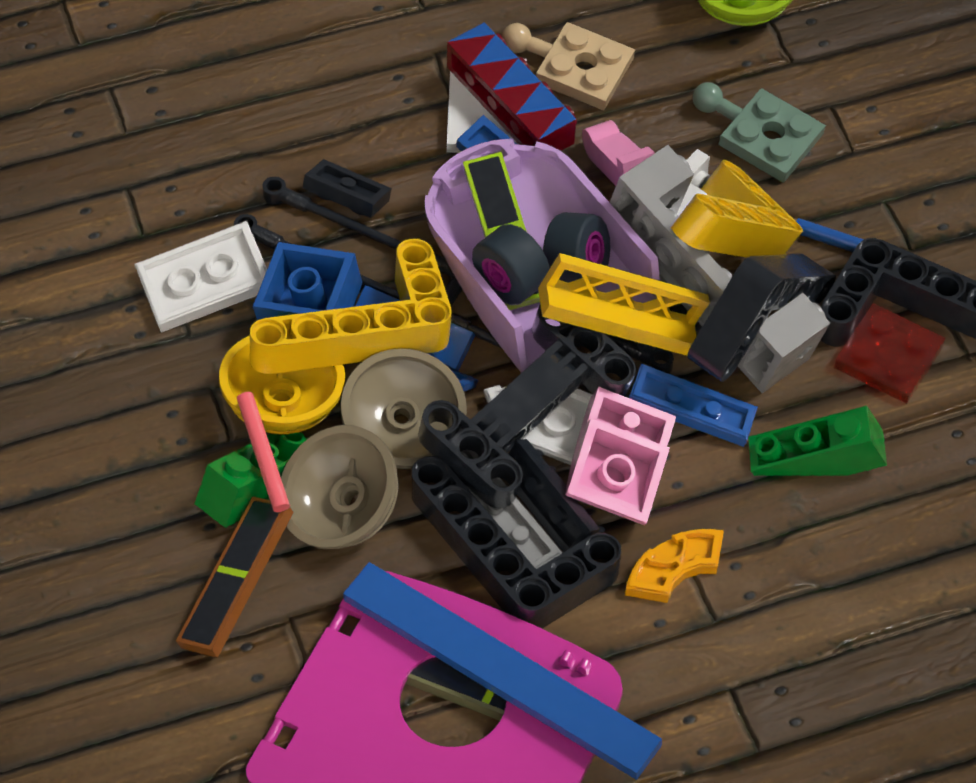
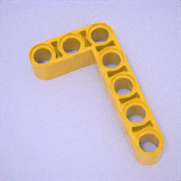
(736, 217)
(358, 332)

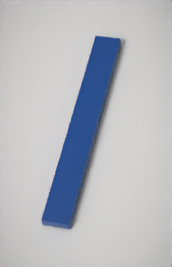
(503, 670)

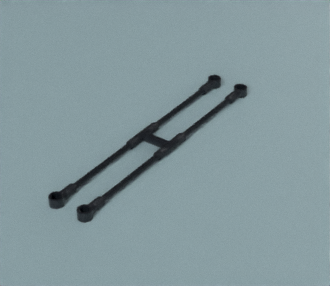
(453, 287)

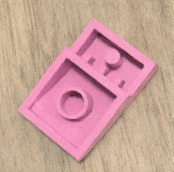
(620, 455)

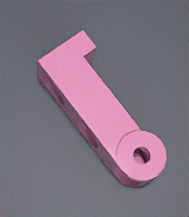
(612, 150)

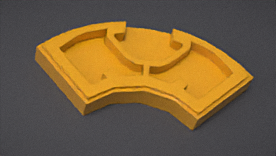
(674, 561)

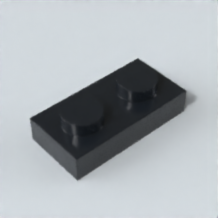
(346, 188)

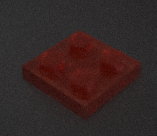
(889, 353)

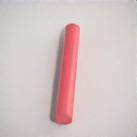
(263, 452)

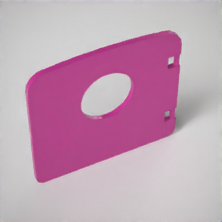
(353, 721)

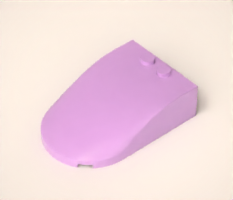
(544, 186)

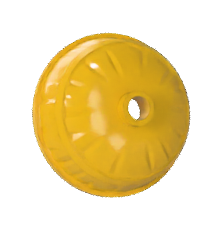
(285, 400)

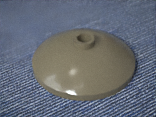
(395, 385)

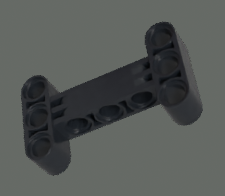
(523, 407)

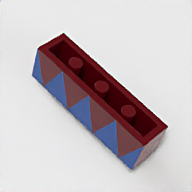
(510, 89)

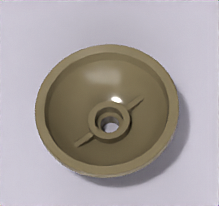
(325, 478)

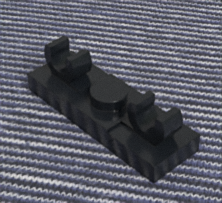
(546, 498)

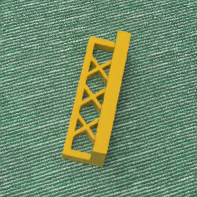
(616, 311)

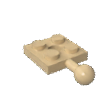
(572, 47)

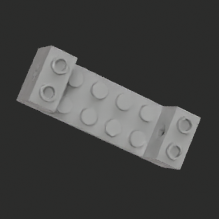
(649, 203)

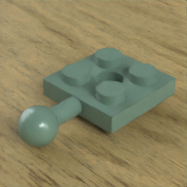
(763, 113)

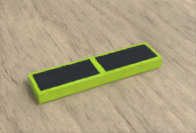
(495, 200)

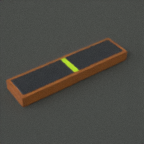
(233, 578)

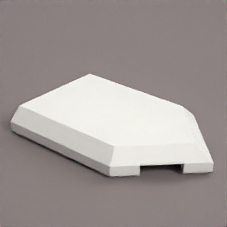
(559, 430)

